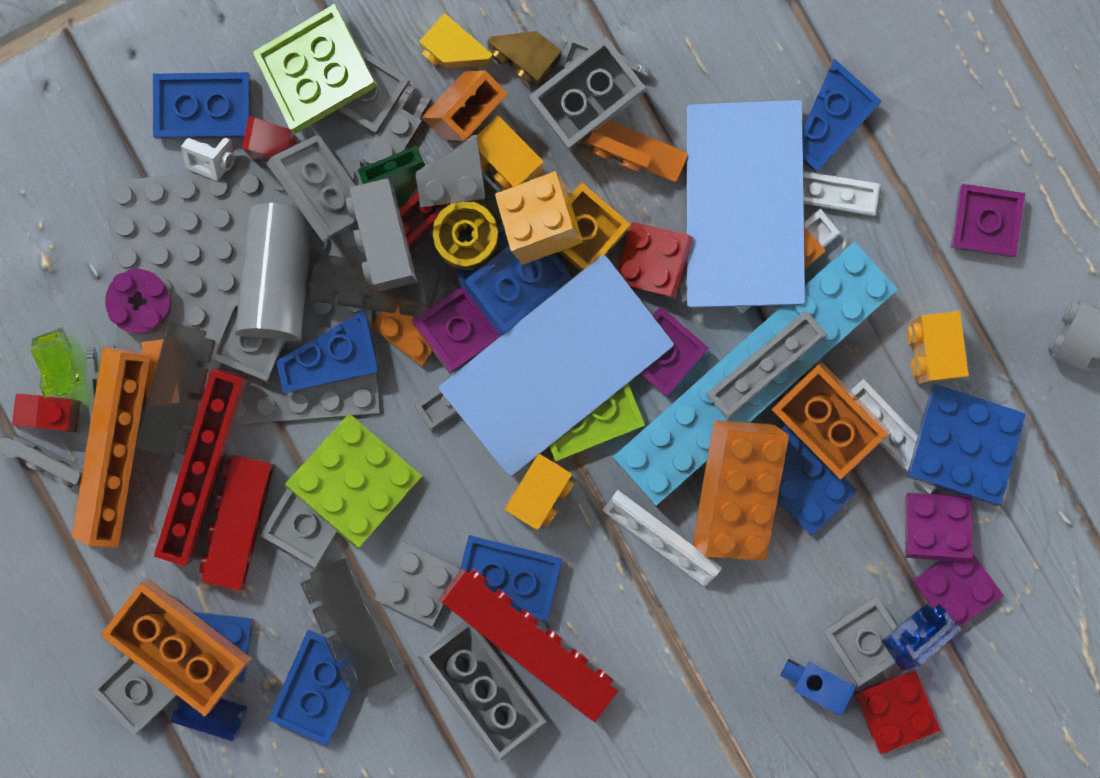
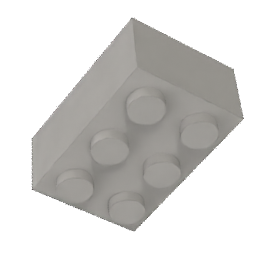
(587, 93)
(381, 235)

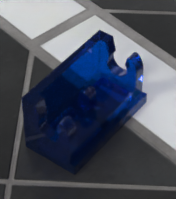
(920, 636)
(223, 721)

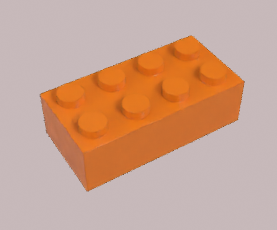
(740, 490)
(176, 647)

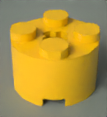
(447, 237)

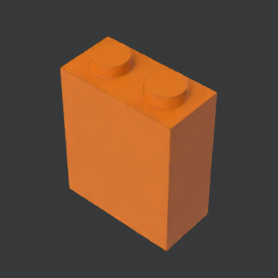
(464, 105)

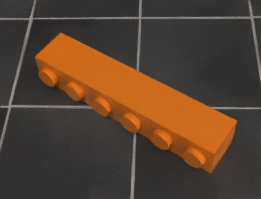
(110, 447)

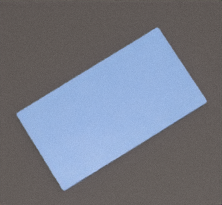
(745, 204)
(556, 365)

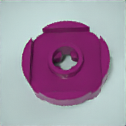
(148, 316)

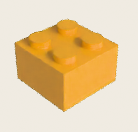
(507, 155)
(538, 218)
(598, 225)
(937, 347)
(539, 492)

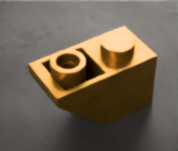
(527, 53)

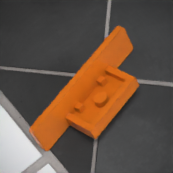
(636, 150)
(402, 334)

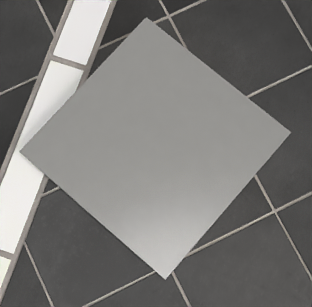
(195, 241)

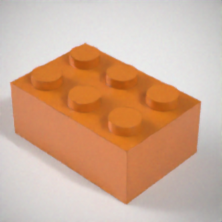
(831, 420)

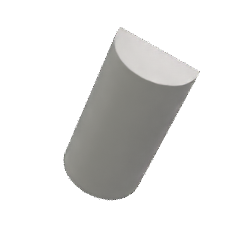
(274, 273)
(482, 690)

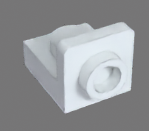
(208, 160)

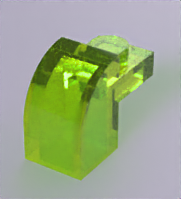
(56, 363)

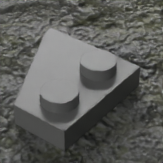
(452, 177)

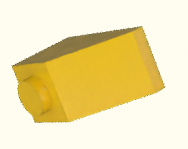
(453, 47)

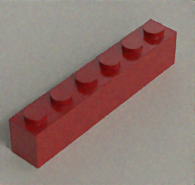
(200, 466)
(527, 644)

